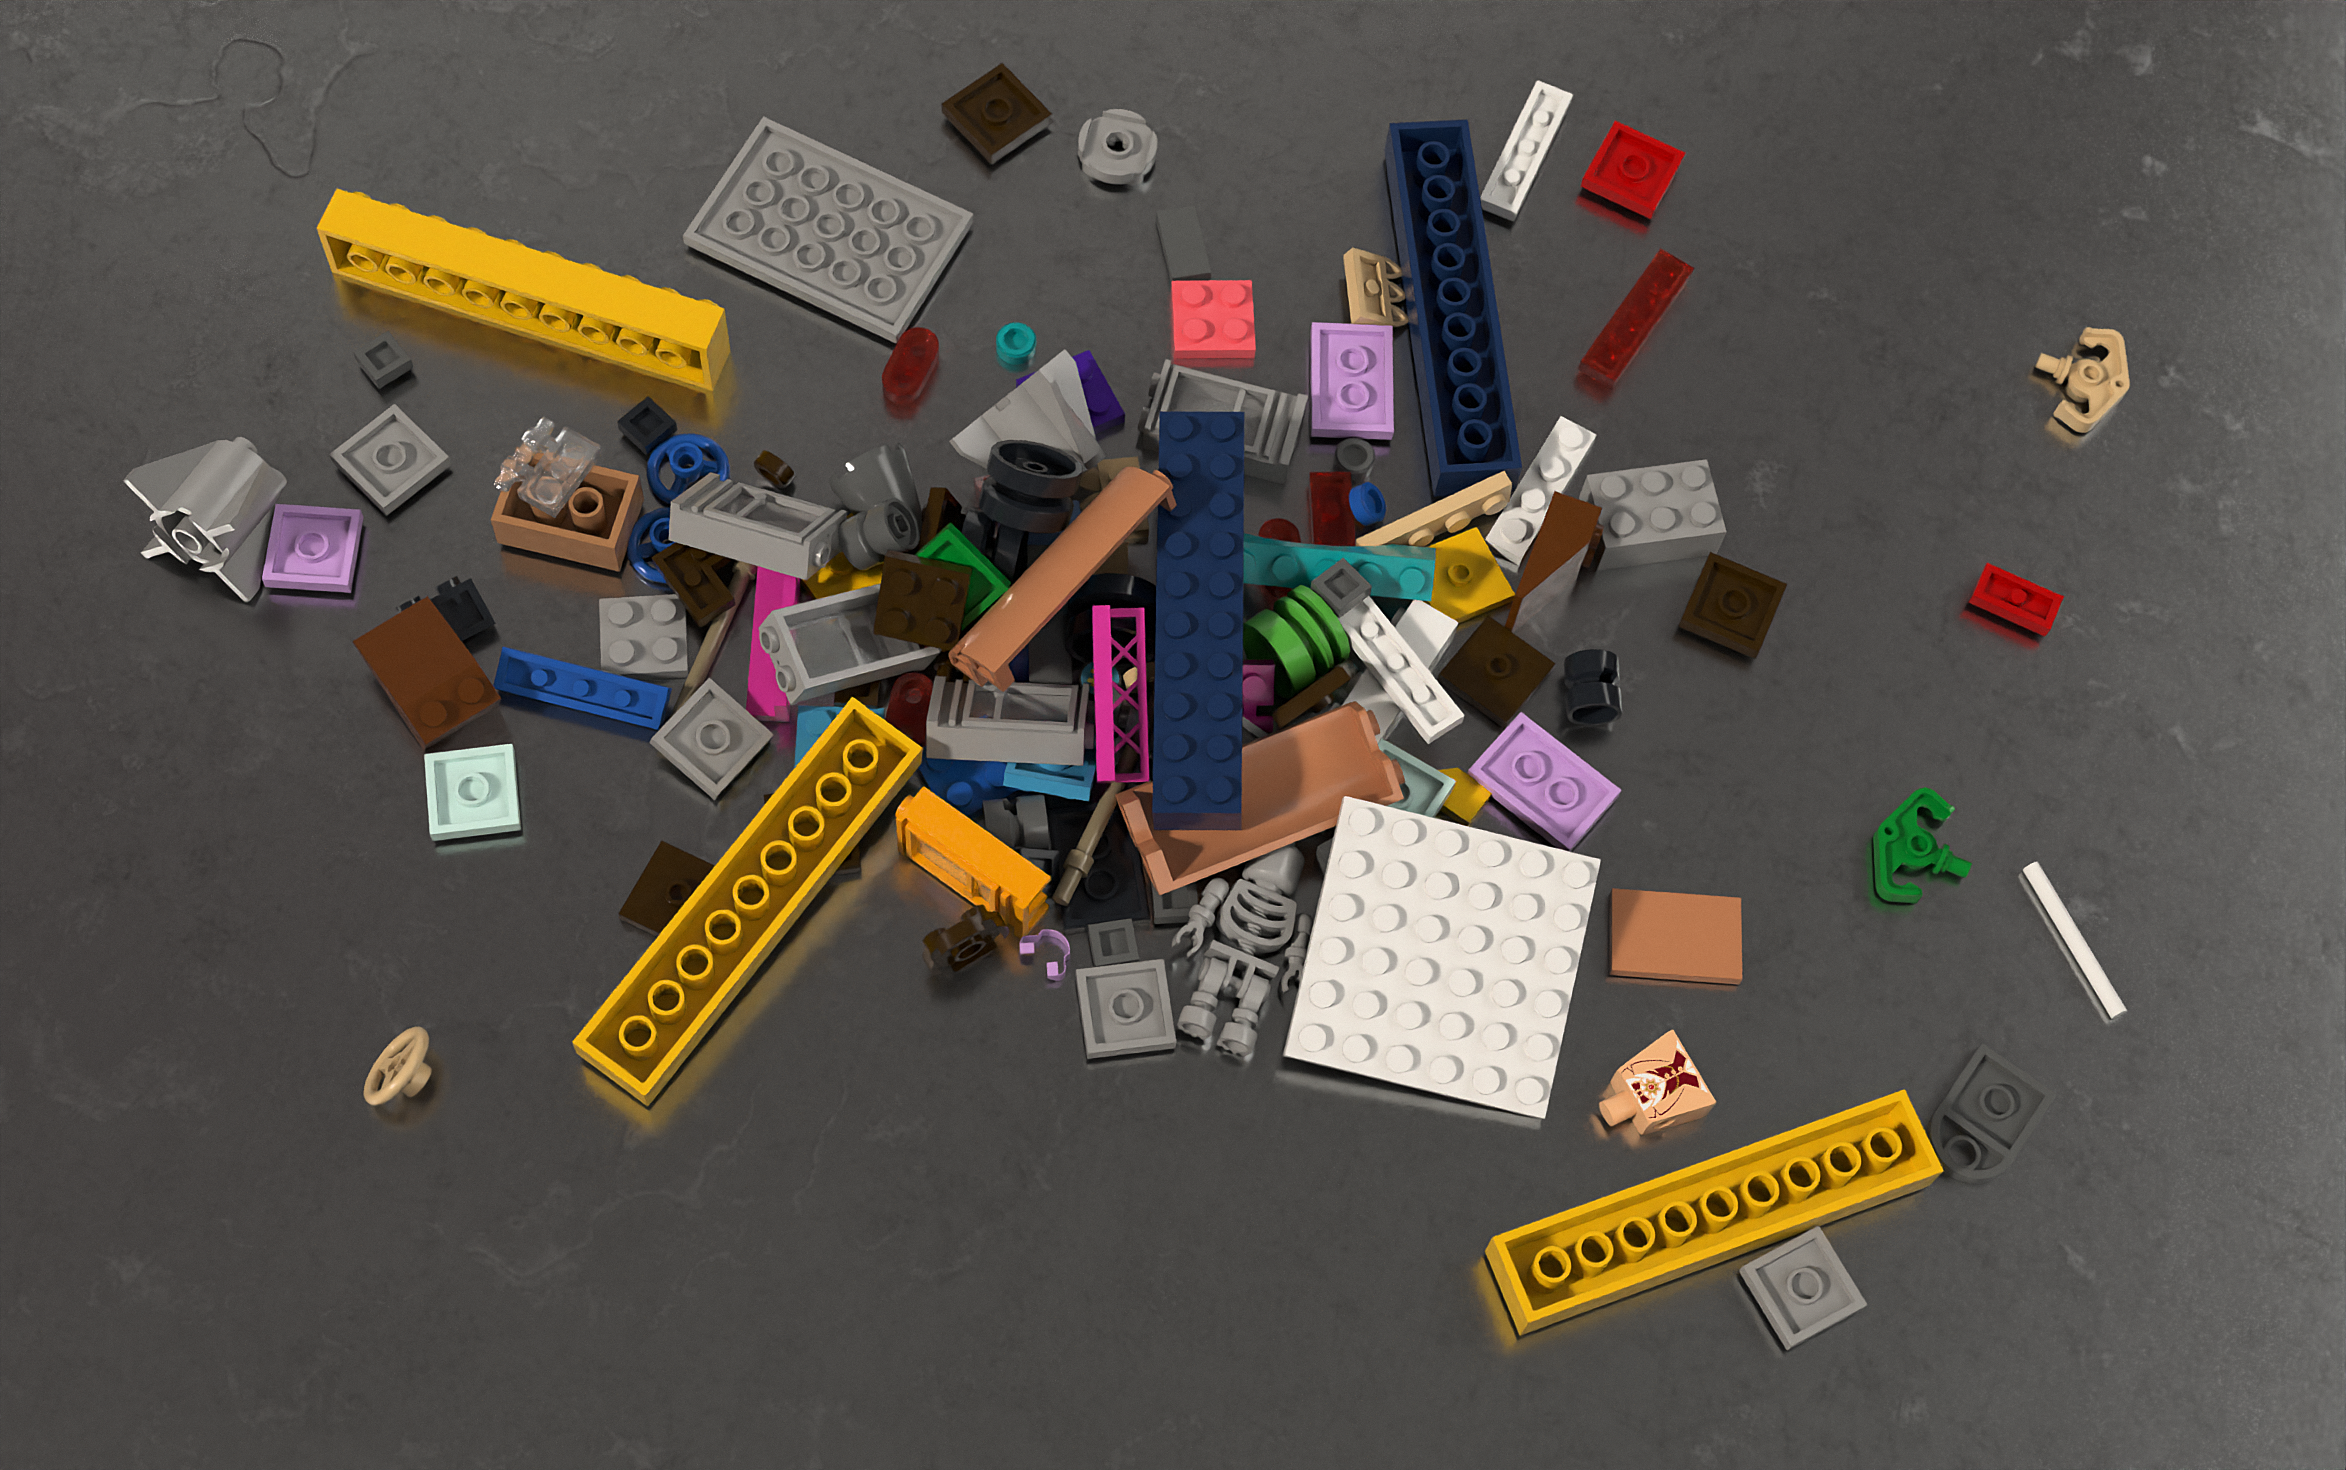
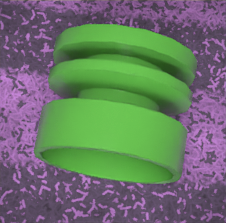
(1299, 637)

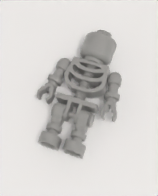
(1249, 904)

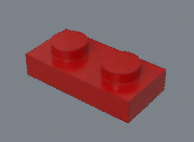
(2016, 599)

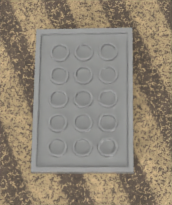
(829, 229)

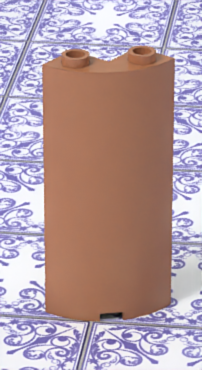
(1059, 574)
(1288, 793)

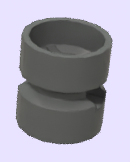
(873, 532)
(1018, 823)

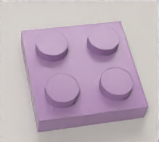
(312, 548)

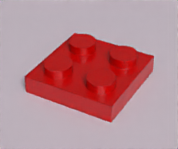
(1632, 169)

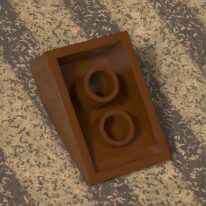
(1562, 546)
(427, 673)

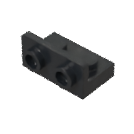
(460, 607)

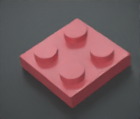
(1213, 319)

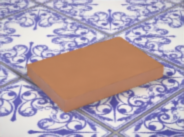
(1675, 936)

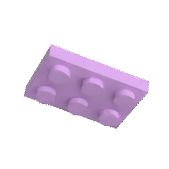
(1351, 381)
(1544, 783)

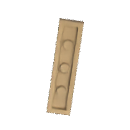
(1445, 515)

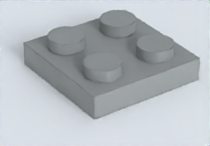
(390, 459)
(644, 637)
(711, 738)
(1125, 1008)
(1802, 1287)

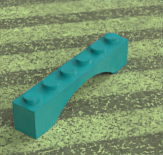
(1389, 569)

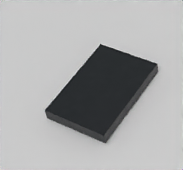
(1116, 879)

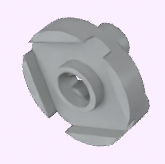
(1112, 166)

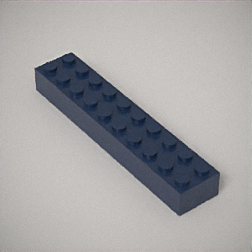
(1451, 305)
(1200, 624)

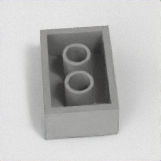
(1655, 514)

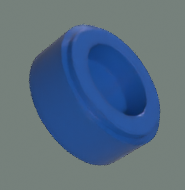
(1367, 504)

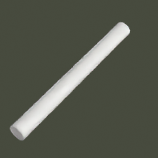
(2074, 940)

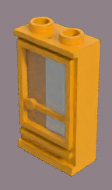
(971, 860)

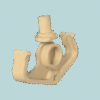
(2100, 382)

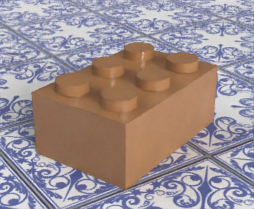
(589, 527)

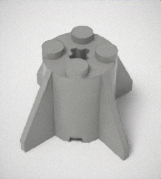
(1041, 410)
(212, 509)

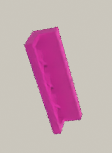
(1104, 694)
(764, 697)

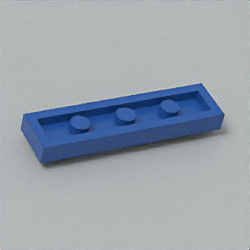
(582, 688)

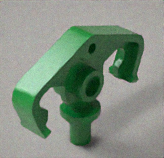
(1905, 843)

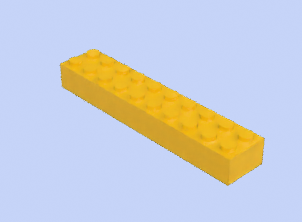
(525, 288)
(748, 902)
(1712, 1211)

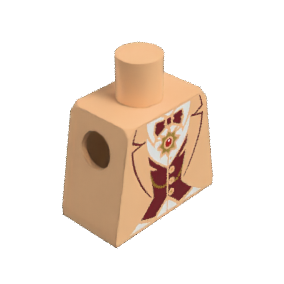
(1658, 1089)

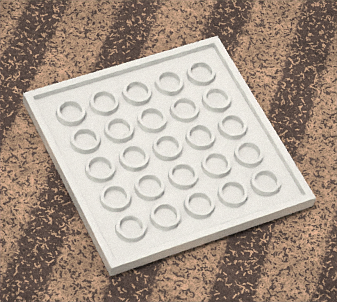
(1442, 958)

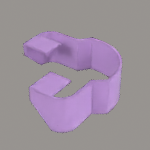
(1052, 967)

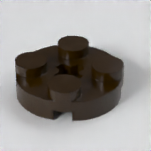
(963, 942)

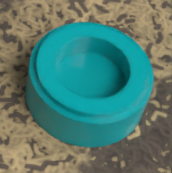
(1016, 343)

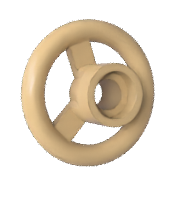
(403, 1069)

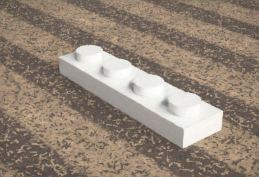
(1525, 150)
(1549, 472)
(1400, 671)

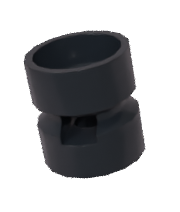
(1592, 687)

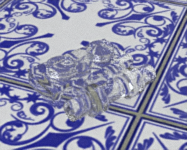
(558, 471)

